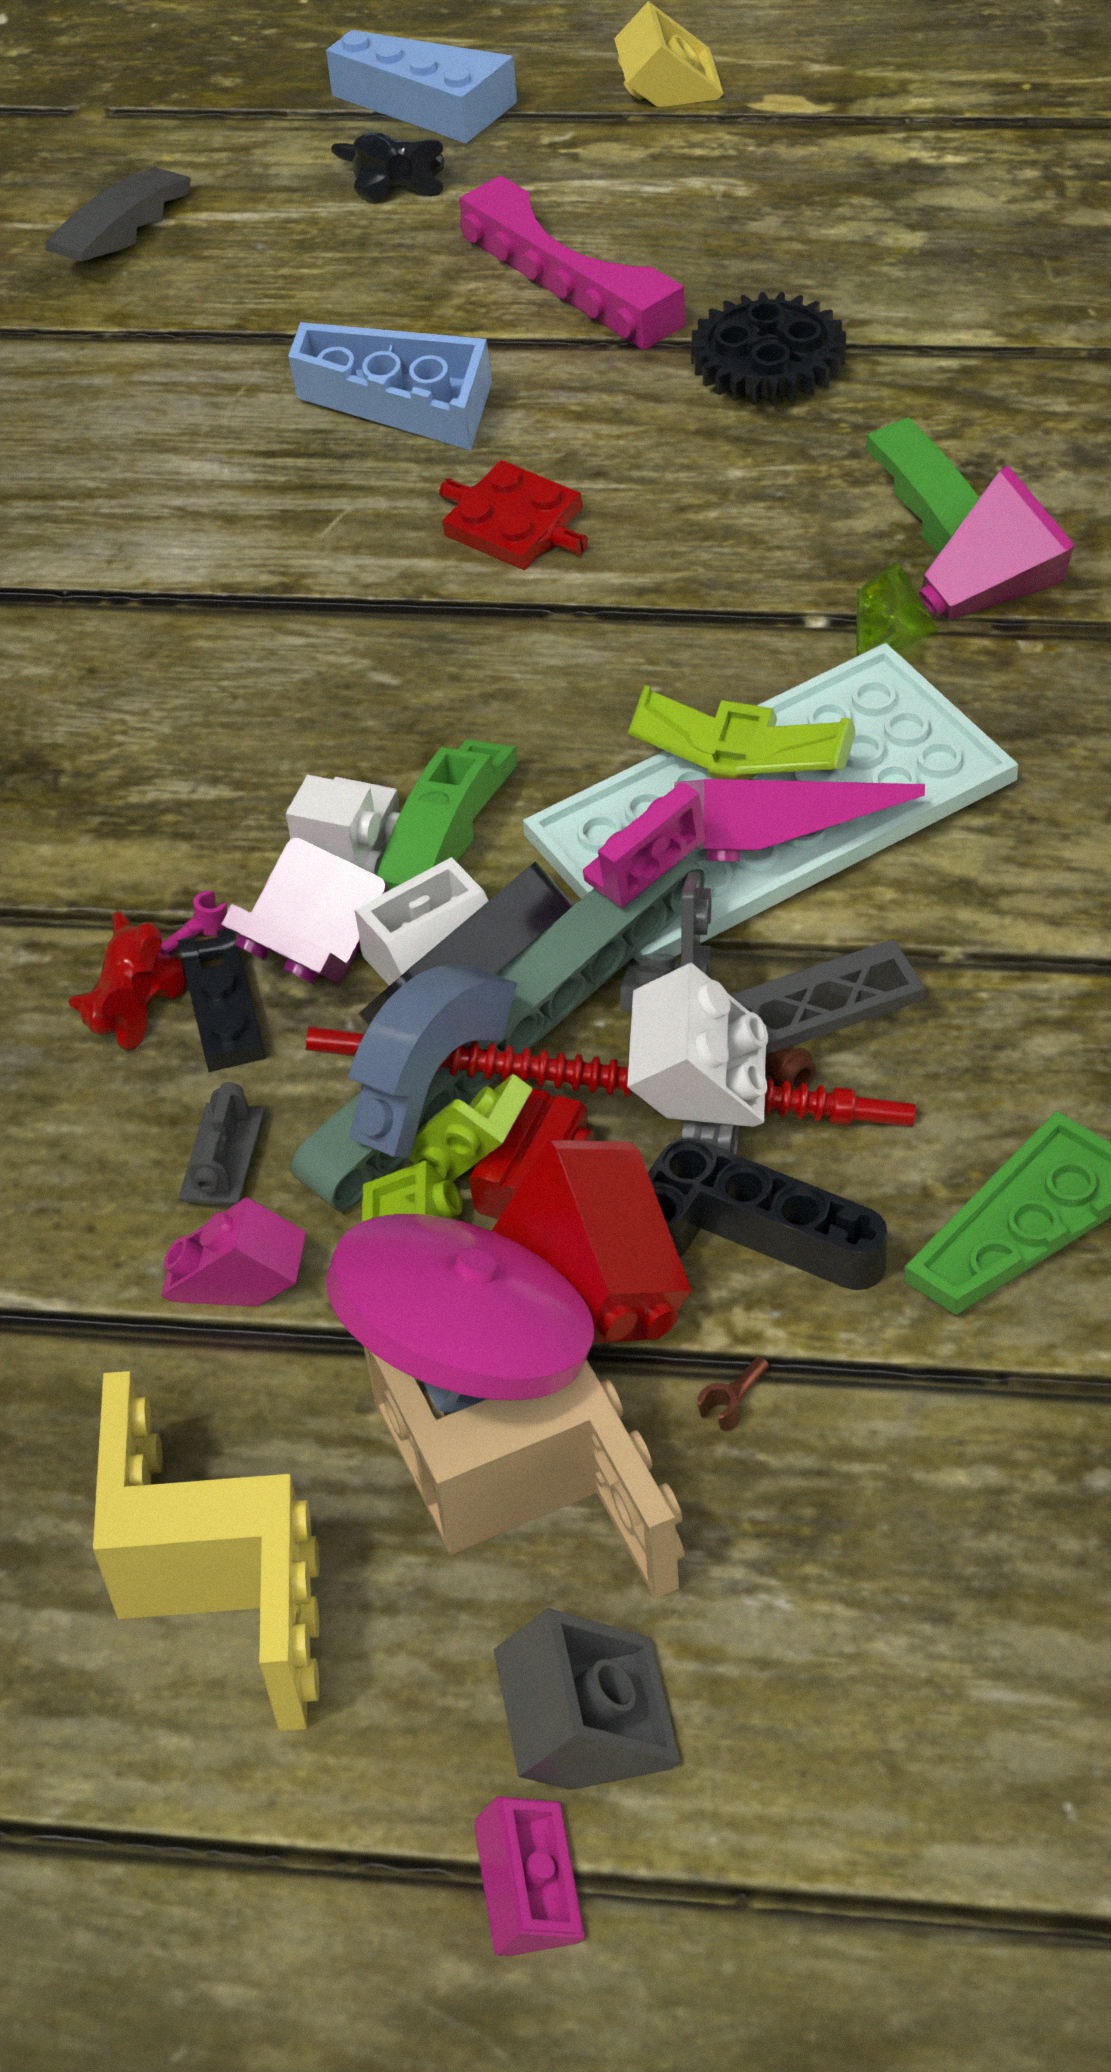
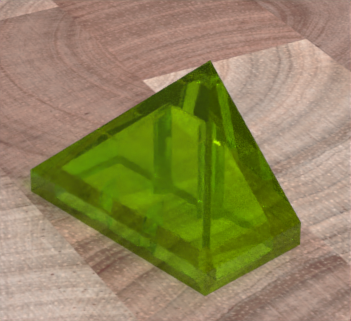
(890, 612)

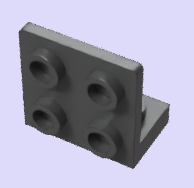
(694, 922)

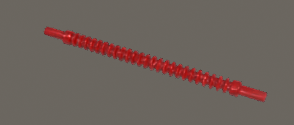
(839, 1106)

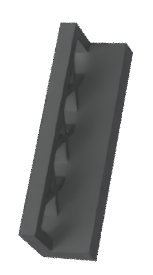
(833, 995)

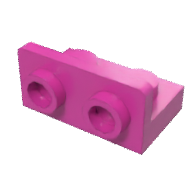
(648, 846)

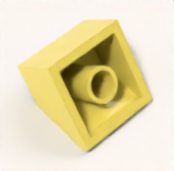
(665, 61)

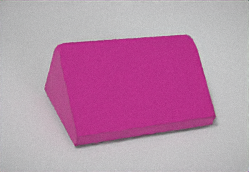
(527, 1876)

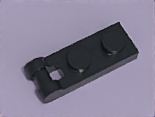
(221, 1001)

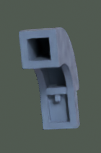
(411, 1041)

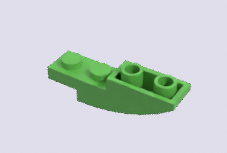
(442, 807)

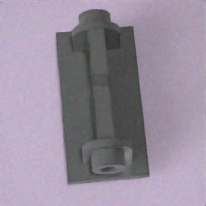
(222, 1148)

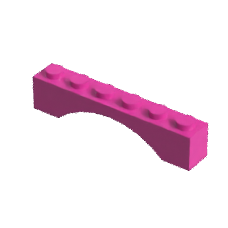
(627, 299)

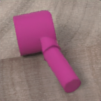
(205, 921)

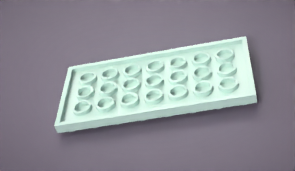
(901, 736)

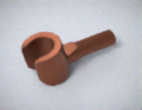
(731, 1394)

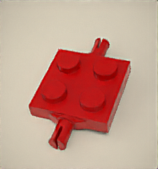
(513, 515)

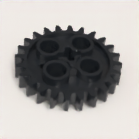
(768, 348)

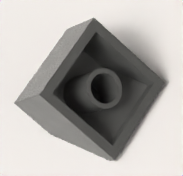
(584, 1702)

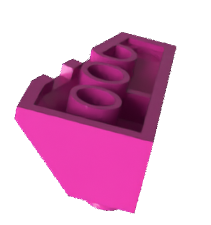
(770, 812)

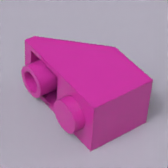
(235, 1258)

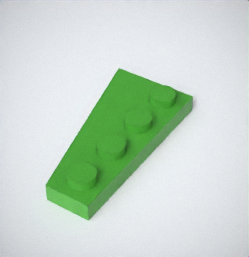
(1021, 1216)

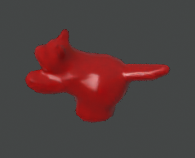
(128, 981)

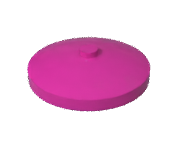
(459, 1307)

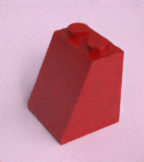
(602, 1228)

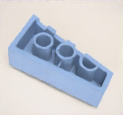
(423, 82)
(395, 378)

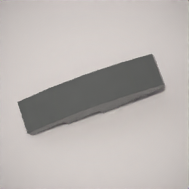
(113, 216)

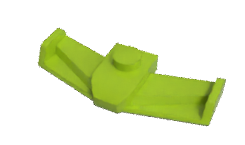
(740, 738)

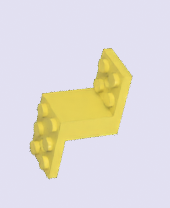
(206, 1548)

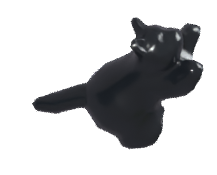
(388, 163)

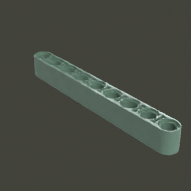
(551, 980)

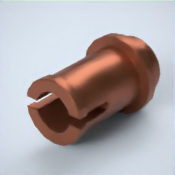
(791, 1066)

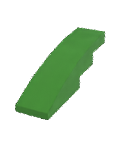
(923, 479)

